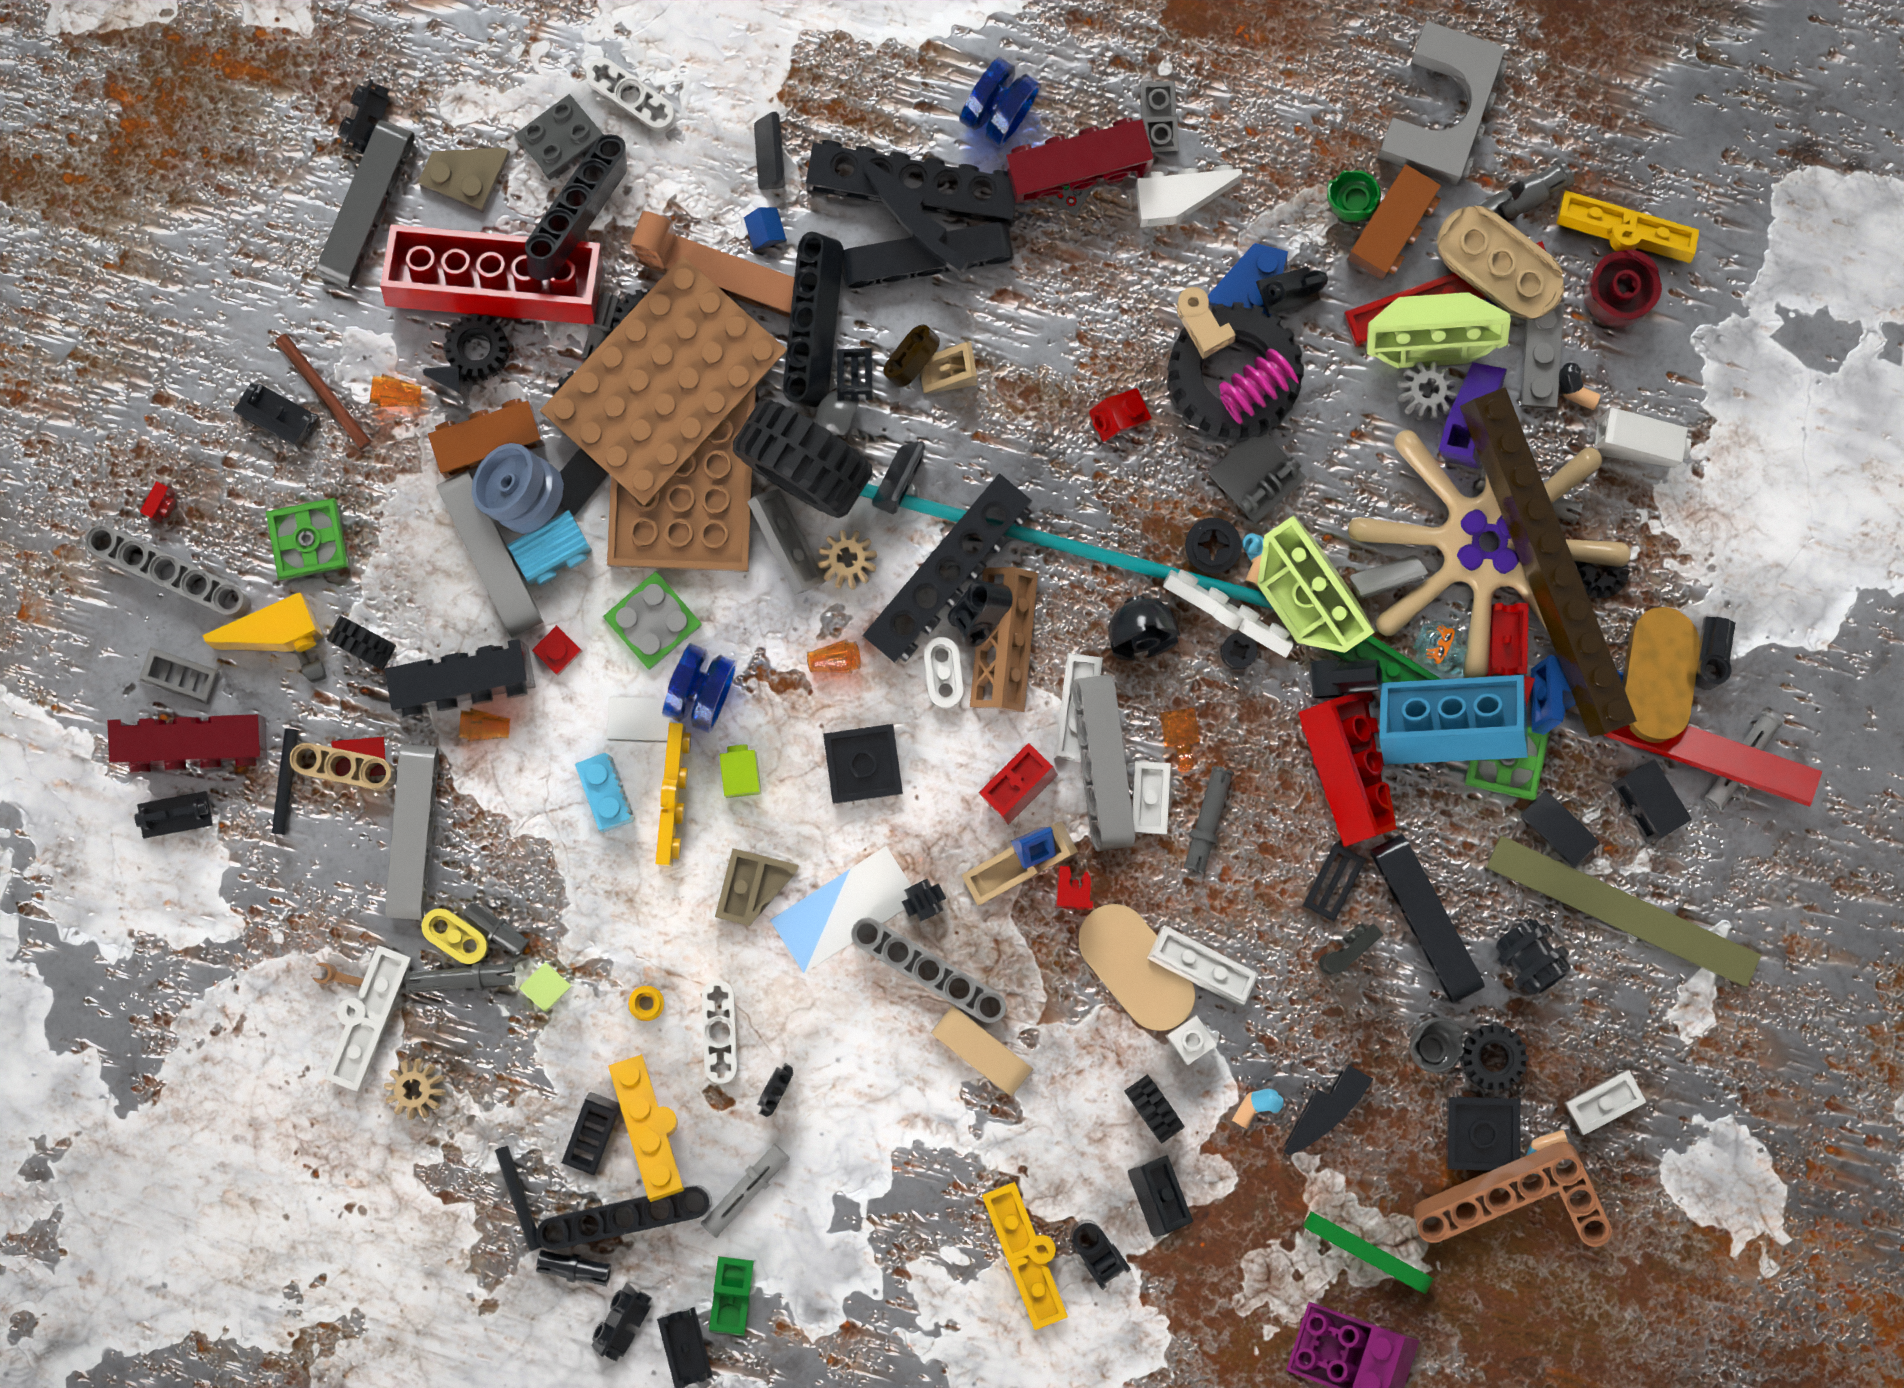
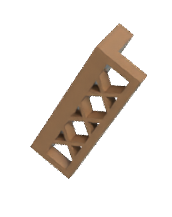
(1012, 645)

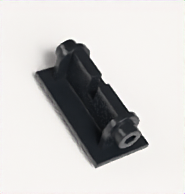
(366, 103)
(1291, 289)
(174, 814)
(626, 1307)

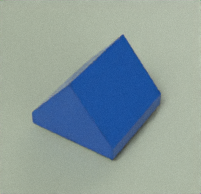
(764, 227)
(1035, 847)

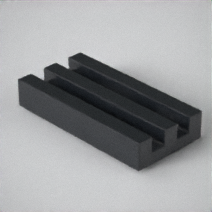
(854, 389)
(1320, 908)

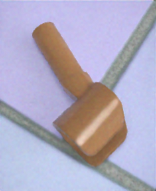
(336, 976)

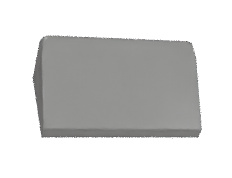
(1387, 577)

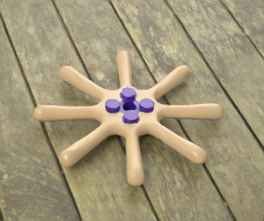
(1461, 548)

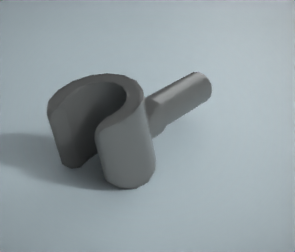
(314, 670)

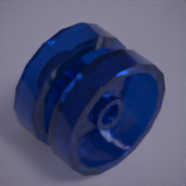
(1000, 101)
(695, 686)

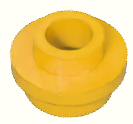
(636, 997)

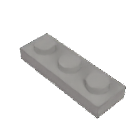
(1542, 360)
(786, 541)

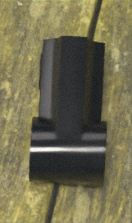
(1715, 649)
(1336, 677)

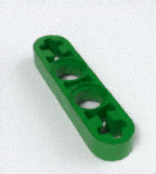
(1368, 1252)

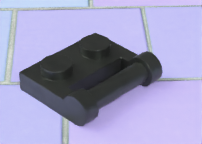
(1357, 942)

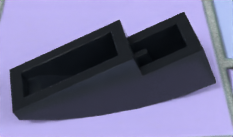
(1327, 1110)

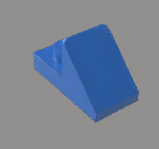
(1549, 695)

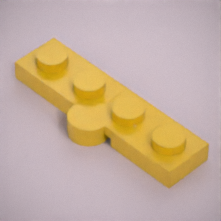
(1627, 227)
(674, 779)
(647, 1127)
(1026, 1255)

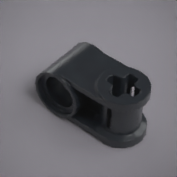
(981, 609)
(1099, 1254)

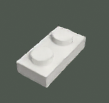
(1151, 797)
(1605, 1102)

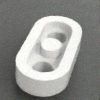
(943, 673)

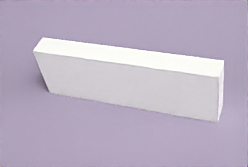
(1067, 741)
(1202, 966)

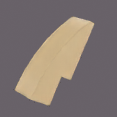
(1006, 871)

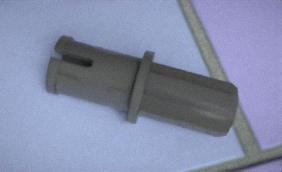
(603, 323)
(495, 929)

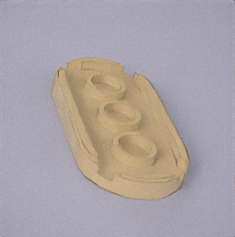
(1500, 262)
(1116, 948)

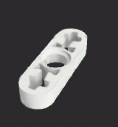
(656, 101)
(711, 1059)

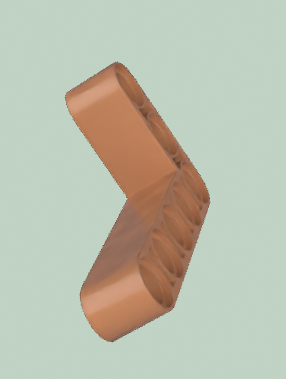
(659, 248)
(1517, 1194)

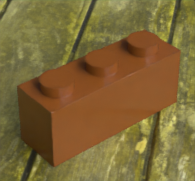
(1395, 223)
(468, 443)

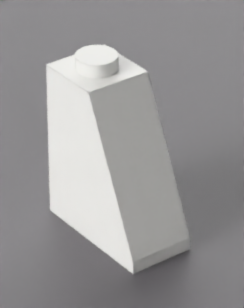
(1641, 439)

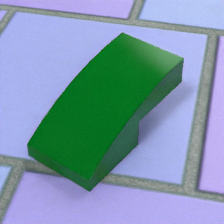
(731, 1296)

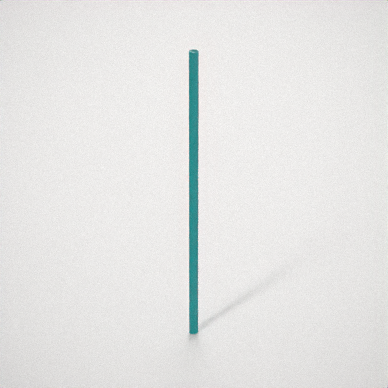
(1078, 548)

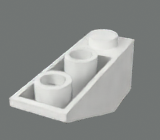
(1173, 197)

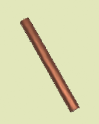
(323, 391)

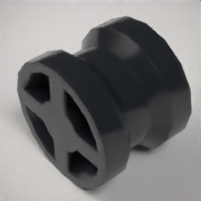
(1233, 655)

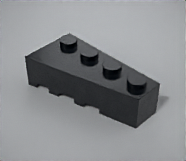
(460, 679)

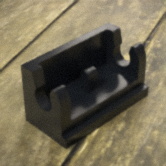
(276, 415)
(1651, 801)
(685, 1347)

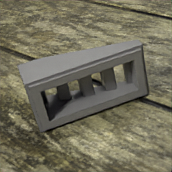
(150, 662)

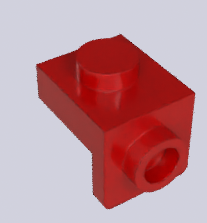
(1119, 414)

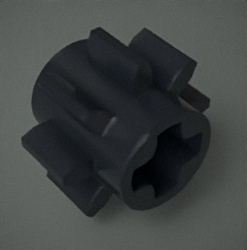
(923, 900)

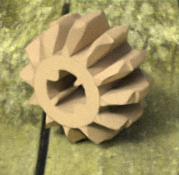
(856, 550)
(402, 1089)

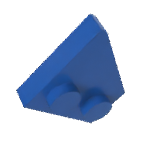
(1240, 281)

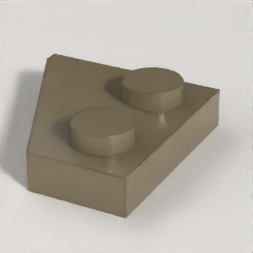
(465, 174)
(751, 885)

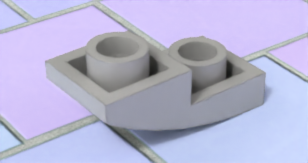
(1159, 115)

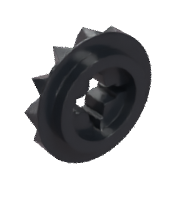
(1225, 534)
(1606, 585)
(775, 1089)

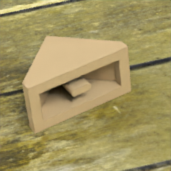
(950, 369)

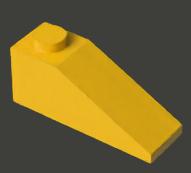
(278, 627)

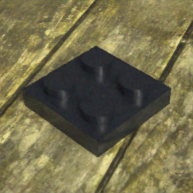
(863, 764)
(1482, 1132)

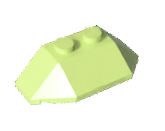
(1437, 330)
(1309, 590)

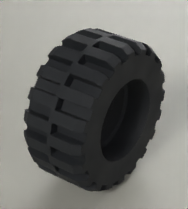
(1209, 412)
(802, 458)

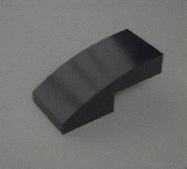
(1560, 829)

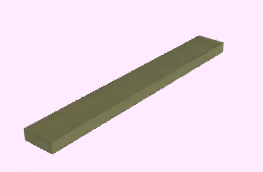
(1623, 911)

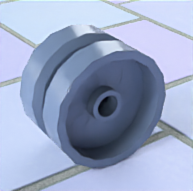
(517, 488)

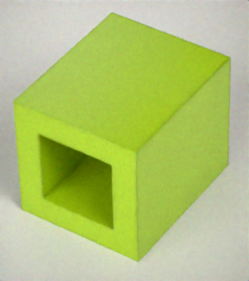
(740, 772)

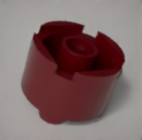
(1642, 290)

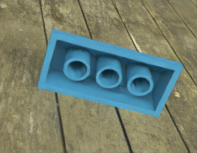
(1453, 720)

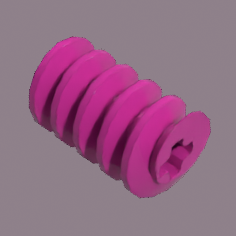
(1256, 384)

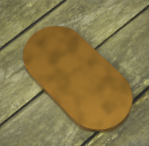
(1661, 673)

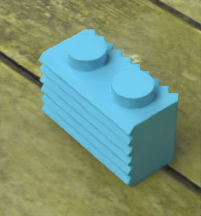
(550, 549)
(604, 792)

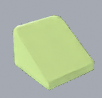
(545, 987)

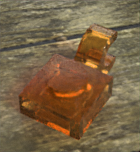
(1180, 732)

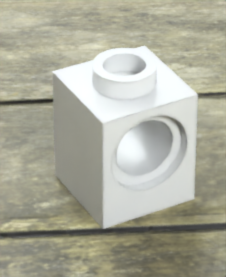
(1191, 1040)

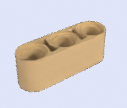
(326, 766)
(981, 1051)

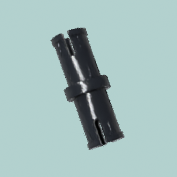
(573, 1268)

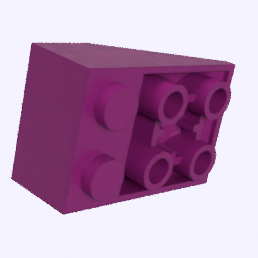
(1350, 1351)

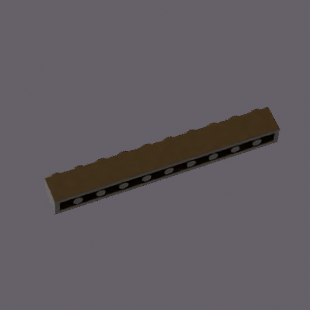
(1547, 563)

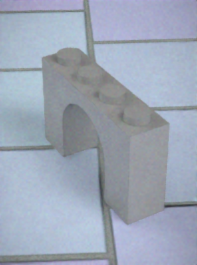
(1474, 67)

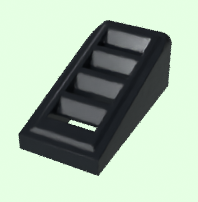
(602, 1105)

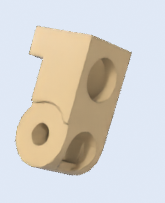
(1201, 323)

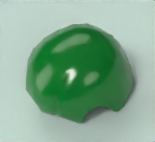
(1353, 195)

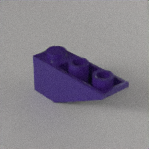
(1456, 440)

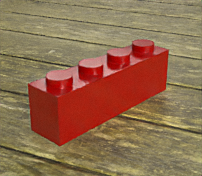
(1350, 766)

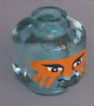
(1439, 645)

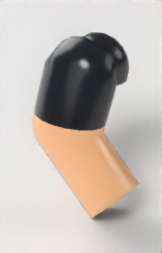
(1573, 387)

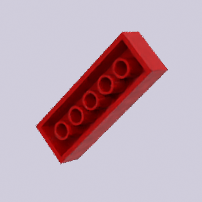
(486, 276)

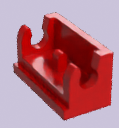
(1508, 640)
(1018, 783)
(1073, 897)

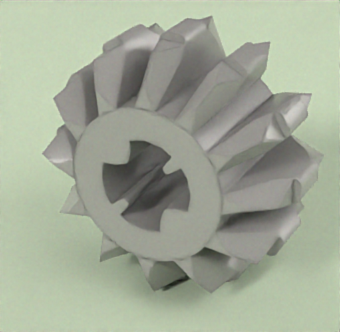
(1437, 400)

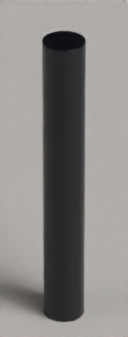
(284, 783)
(518, 1197)

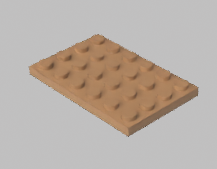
(663, 380)
(697, 517)

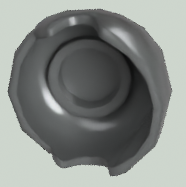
(835, 414)
(1436, 1045)

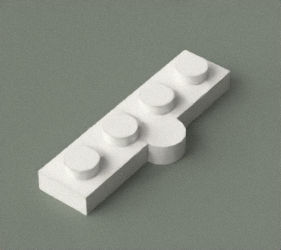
(1216, 604)
(367, 1018)

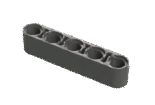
(365, 204)

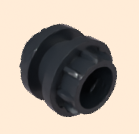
(1533, 956)

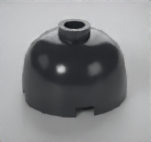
(1142, 627)

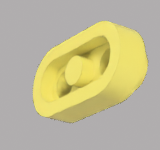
(455, 936)

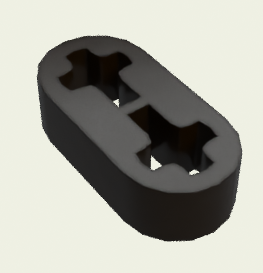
(911, 356)

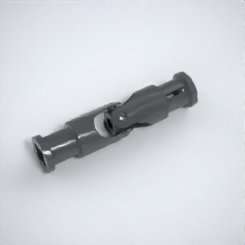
(1530, 191)

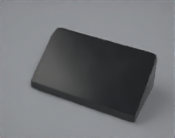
(769, 152)
(449, 381)
(899, 477)
(580, 479)
(1160, 1196)

